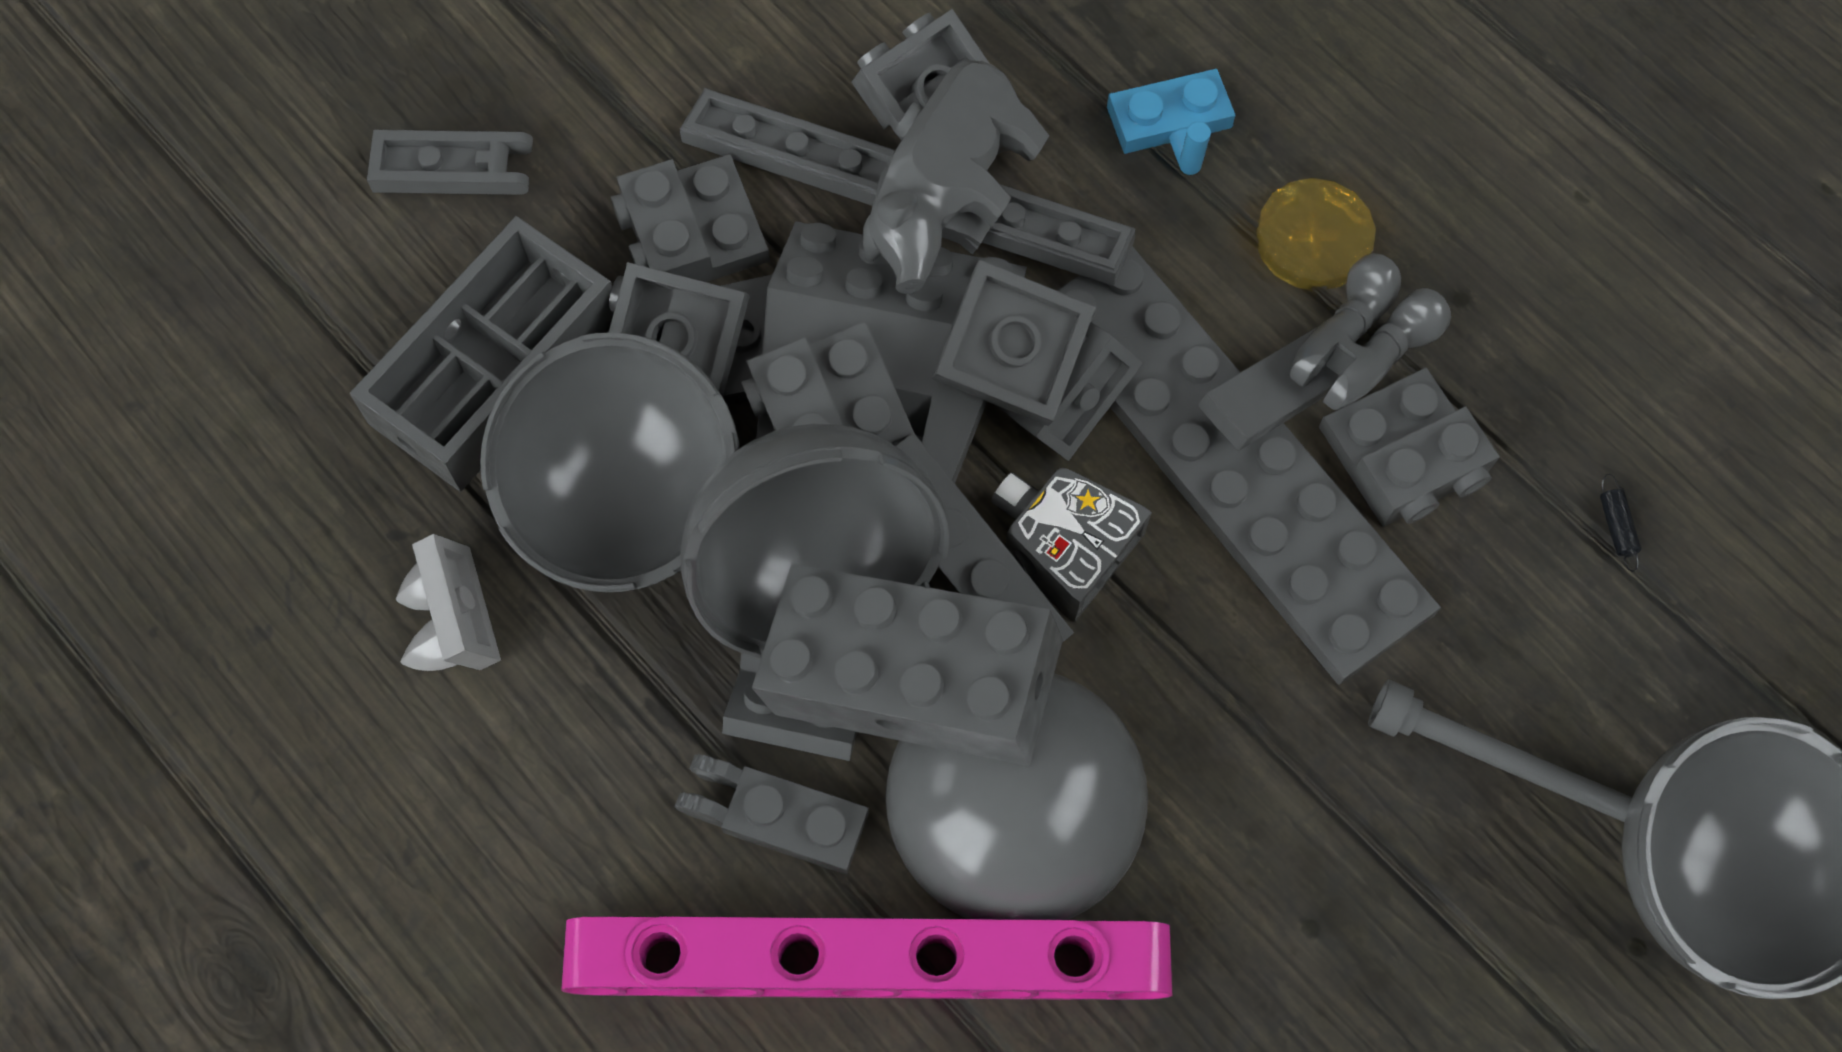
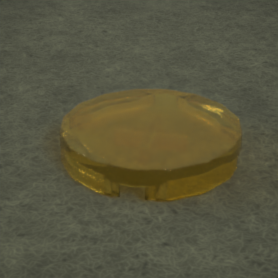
(1314, 233)

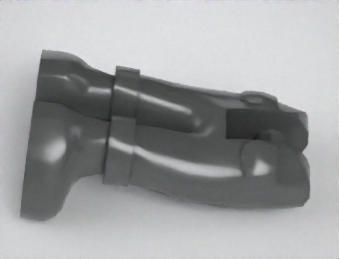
(1370, 291)

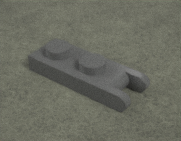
(446, 162)

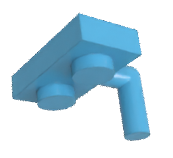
(1173, 112)

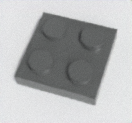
(1014, 343)

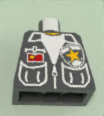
(1069, 534)

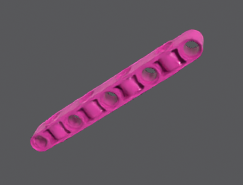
(867, 958)

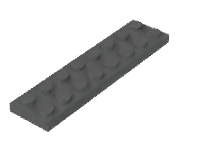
(1263, 503)

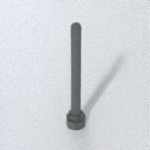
(1401, 712)

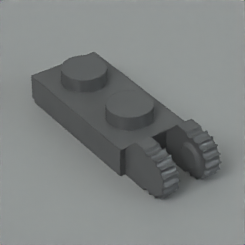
(779, 814)

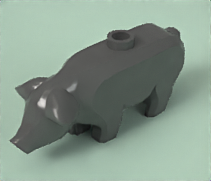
(939, 171)

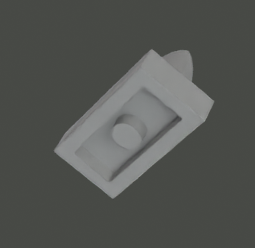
(460, 624)

